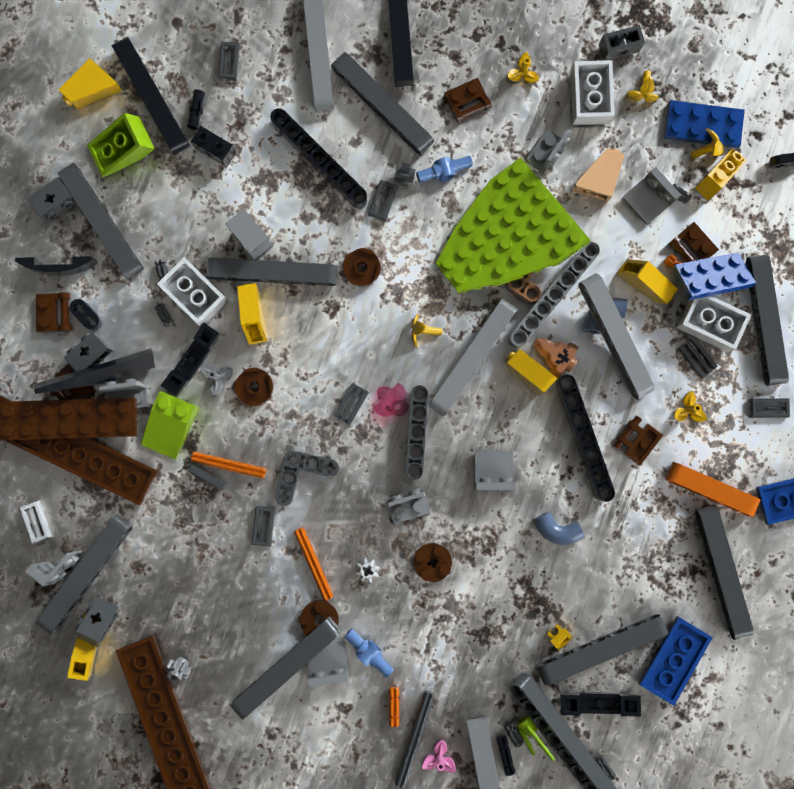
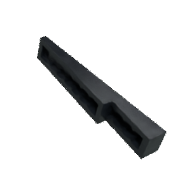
(401, 43)
(99, 373)

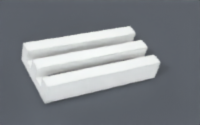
(47, 534)

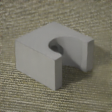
(249, 234)

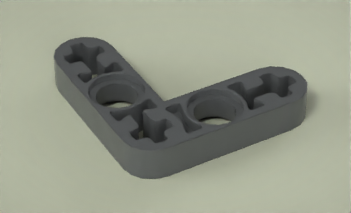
(295, 470)

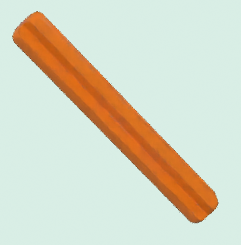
(228, 465)
(313, 564)

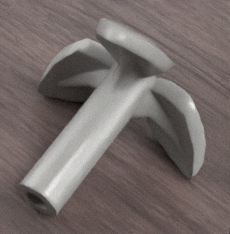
(210, 373)

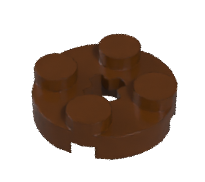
(356, 258)
(262, 379)
(423, 556)
(319, 608)

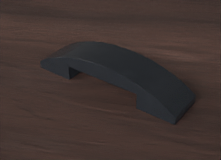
(78, 265)
(192, 360)
(600, 703)

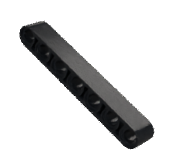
(150, 95)
(315, 150)
(591, 445)

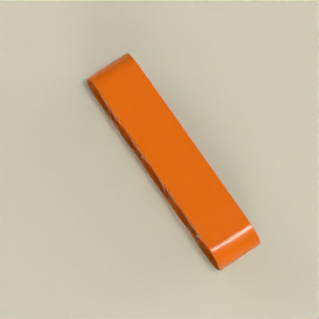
(712, 489)

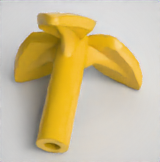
(524, 63)
(646, 89)
(715, 146)
(421, 328)
(694, 410)

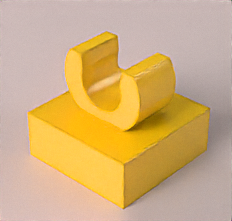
(560, 639)

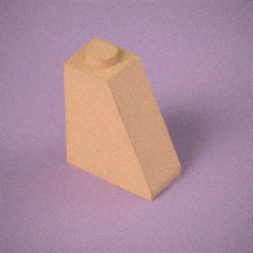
(602, 176)

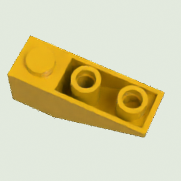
(720, 174)
(82, 659)

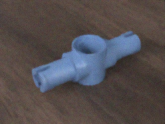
(444, 169)
(368, 653)

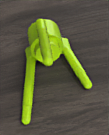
(527, 727)

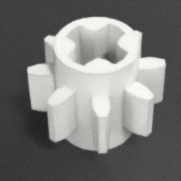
(369, 575)

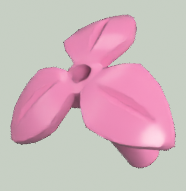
(442, 763)

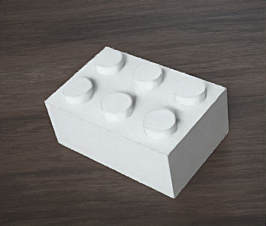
(592, 92)
(192, 292)
(714, 322)

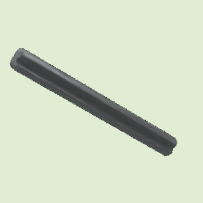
(414, 739)

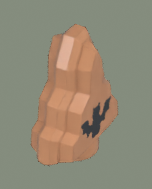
(557, 355)

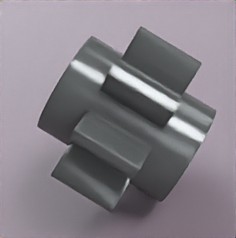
(405, 174)

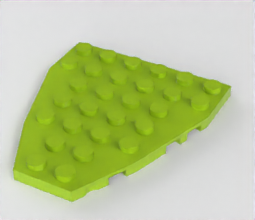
(509, 233)

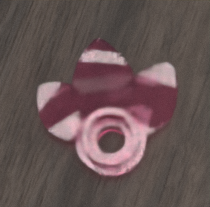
(388, 400)

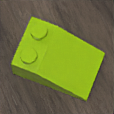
(120, 144)
(169, 424)

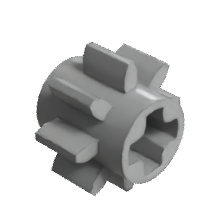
(178, 669)

